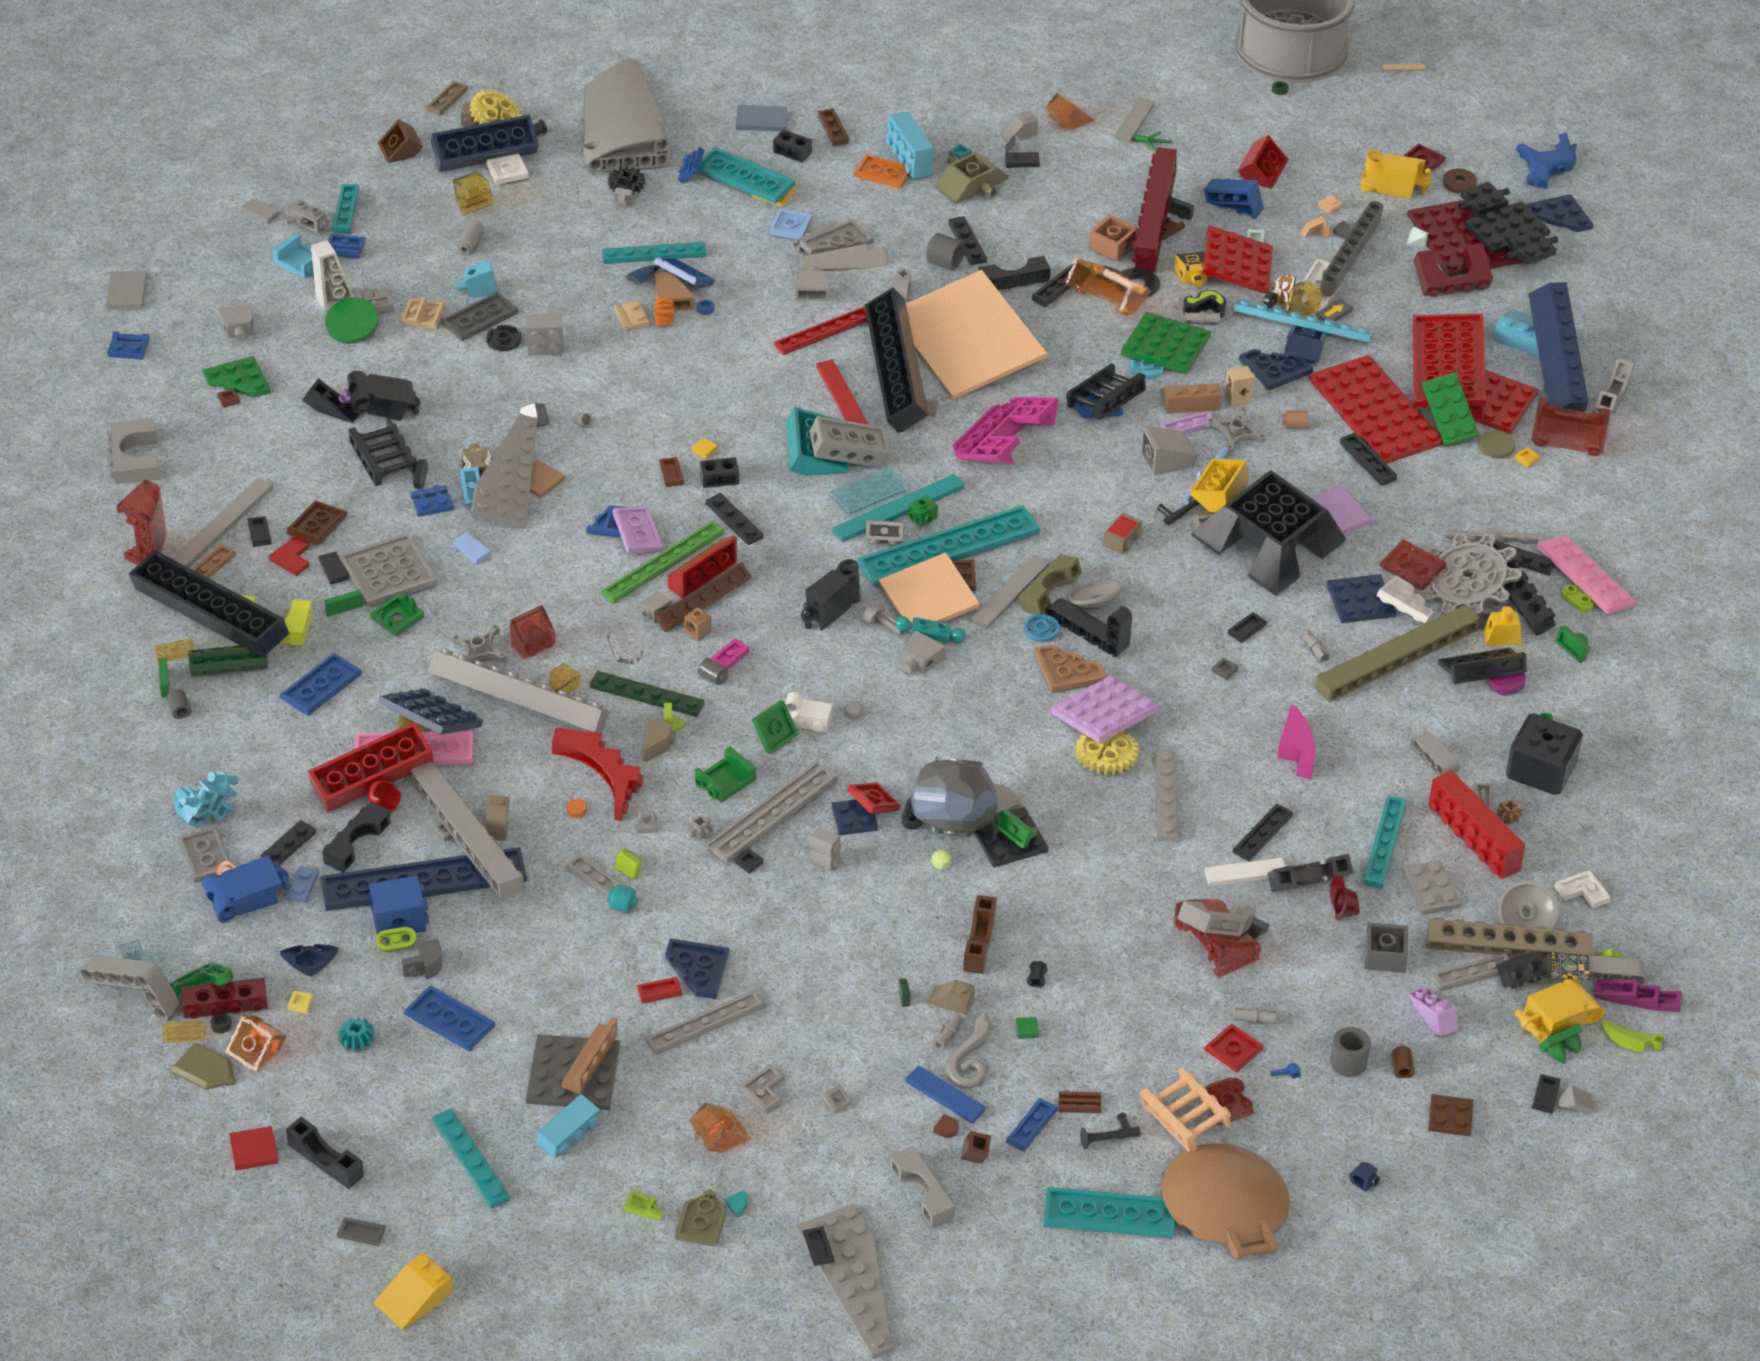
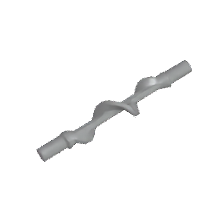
(1475, 536)

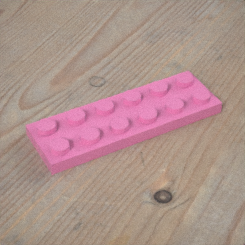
(1586, 574)
(447, 748)

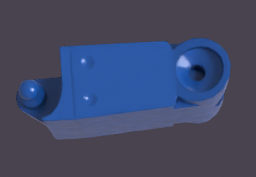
(245, 888)

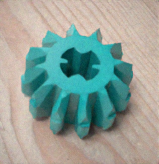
(356, 1034)

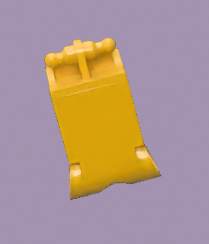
(1394, 174)
(1558, 1009)

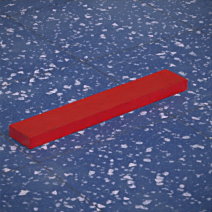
(821, 331)
(840, 392)

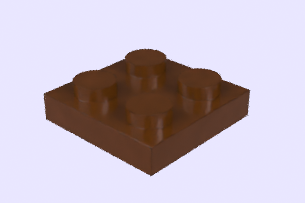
(1451, 1115)

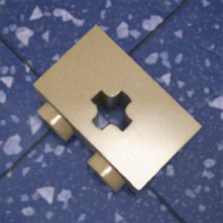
(1239, 386)

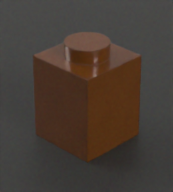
(976, 1147)

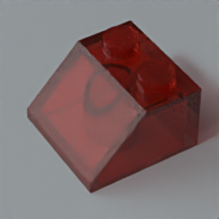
(532, 632)

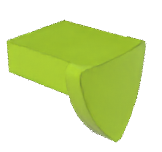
(677, 723)
(628, 863)

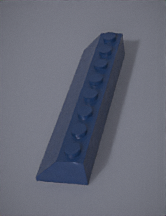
(1558, 347)

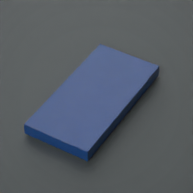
(320, 684)
(449, 1018)

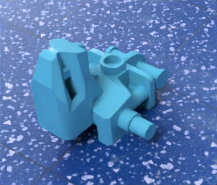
(211, 799)

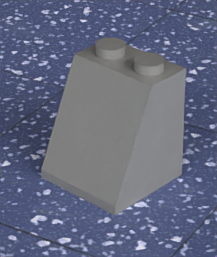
(1166, 450)

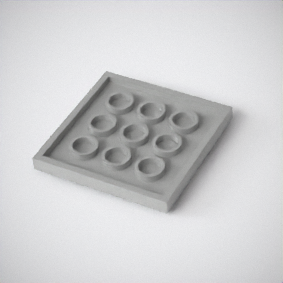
(388, 569)

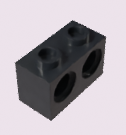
(792, 146)
(719, 472)
(1521, 967)

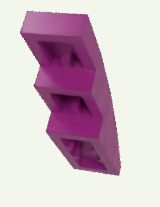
(1642, 996)

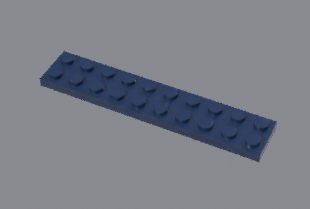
(437, 876)

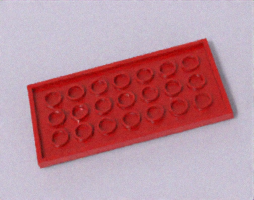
(1448, 346)
(1376, 409)

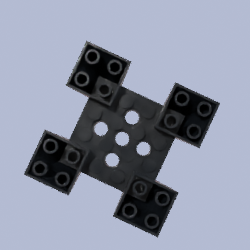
(1276, 521)

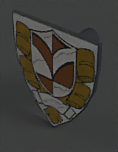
(1281, 287)

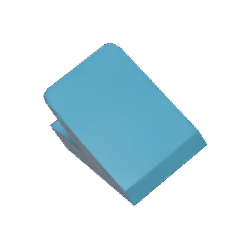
(469, 478)

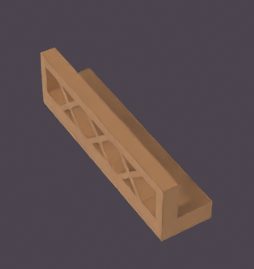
(590, 1056)

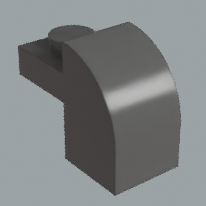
(428, 961)

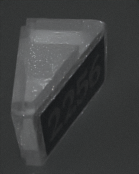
(1013, 144)

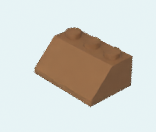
(1191, 398)

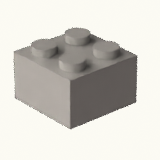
(544, 333)

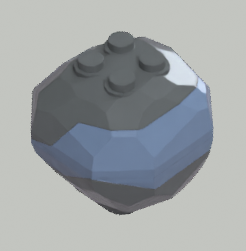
(954, 796)

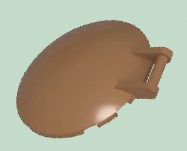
(1227, 1197)

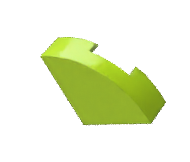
(1610, 953)

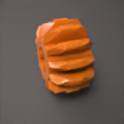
(663, 311)

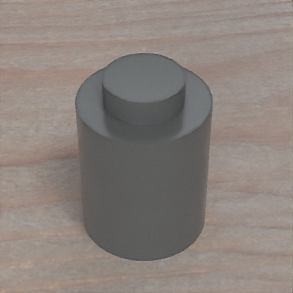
(713, 671)
(179, 704)

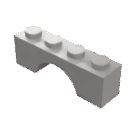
(911, 1167)

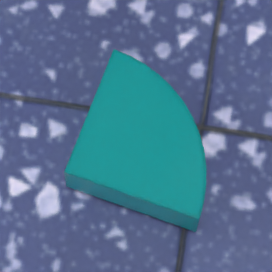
(737, 1203)

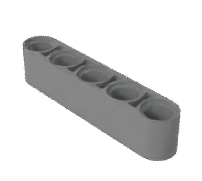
(1609, 969)

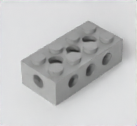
(849, 442)

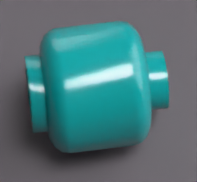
(622, 898)

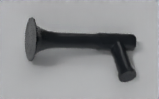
(1173, 516)
(1126, 1132)

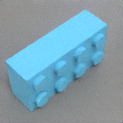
(910, 145)

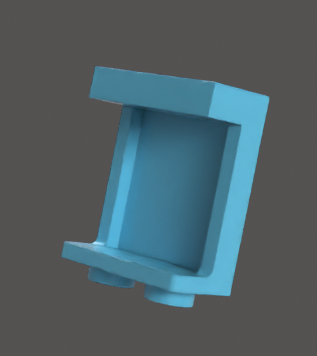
(294, 256)

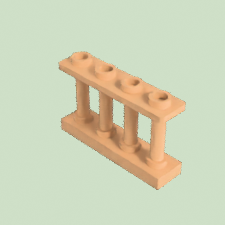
(1175, 1125)

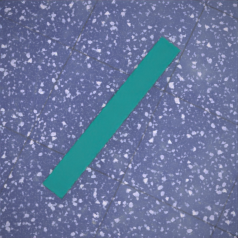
(898, 507)

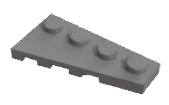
(836, 237)

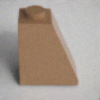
(670, 286)

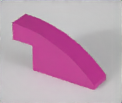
(1298, 743)

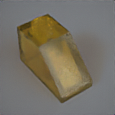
(564, 678)

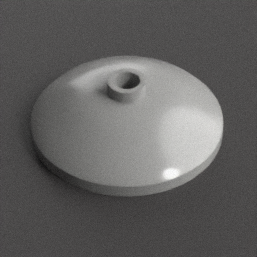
(1095, 593)
(1531, 897)

